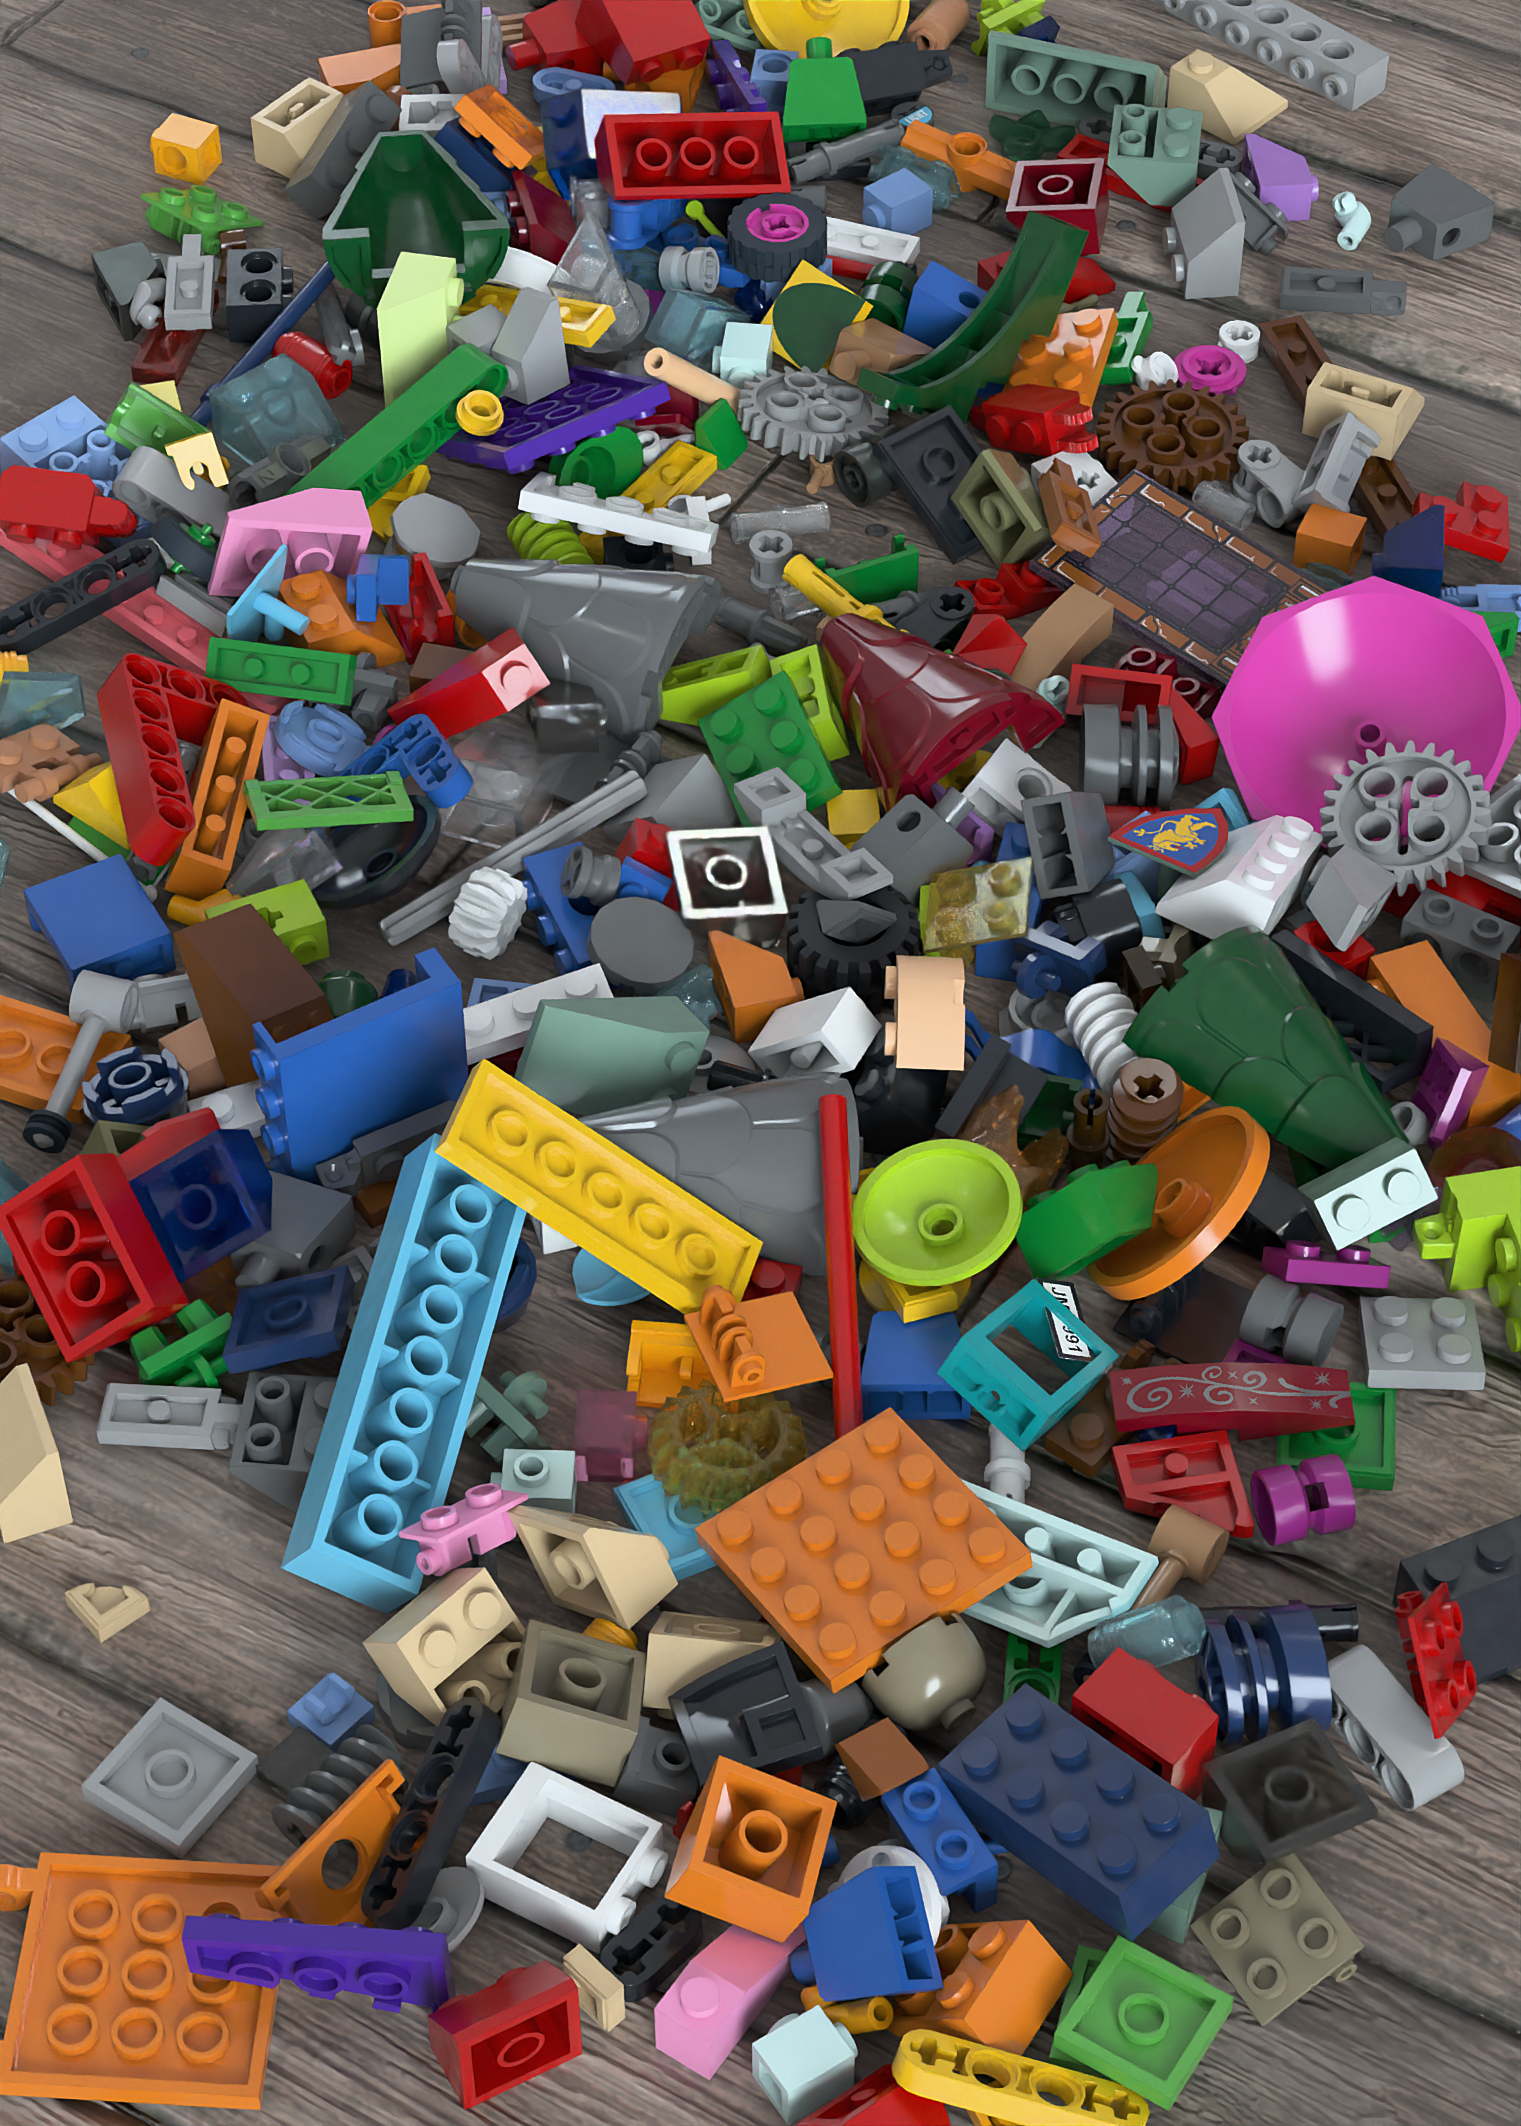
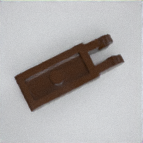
(1090, 1429)

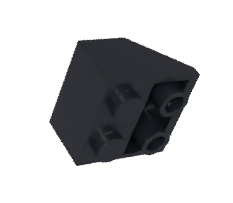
(894, 1103)

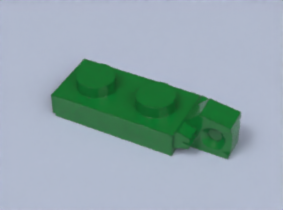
(1129, 340)

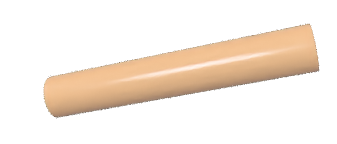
(690, 378)

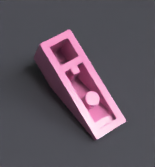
(721, 1996)

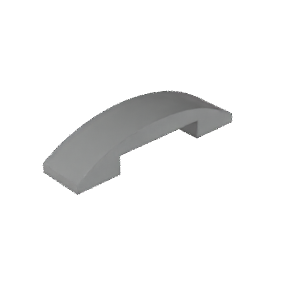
(804, 842)

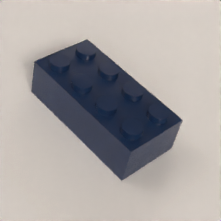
(1080, 1811)

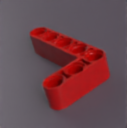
(143, 714)

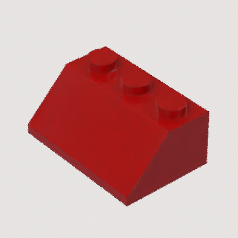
(90, 1255)

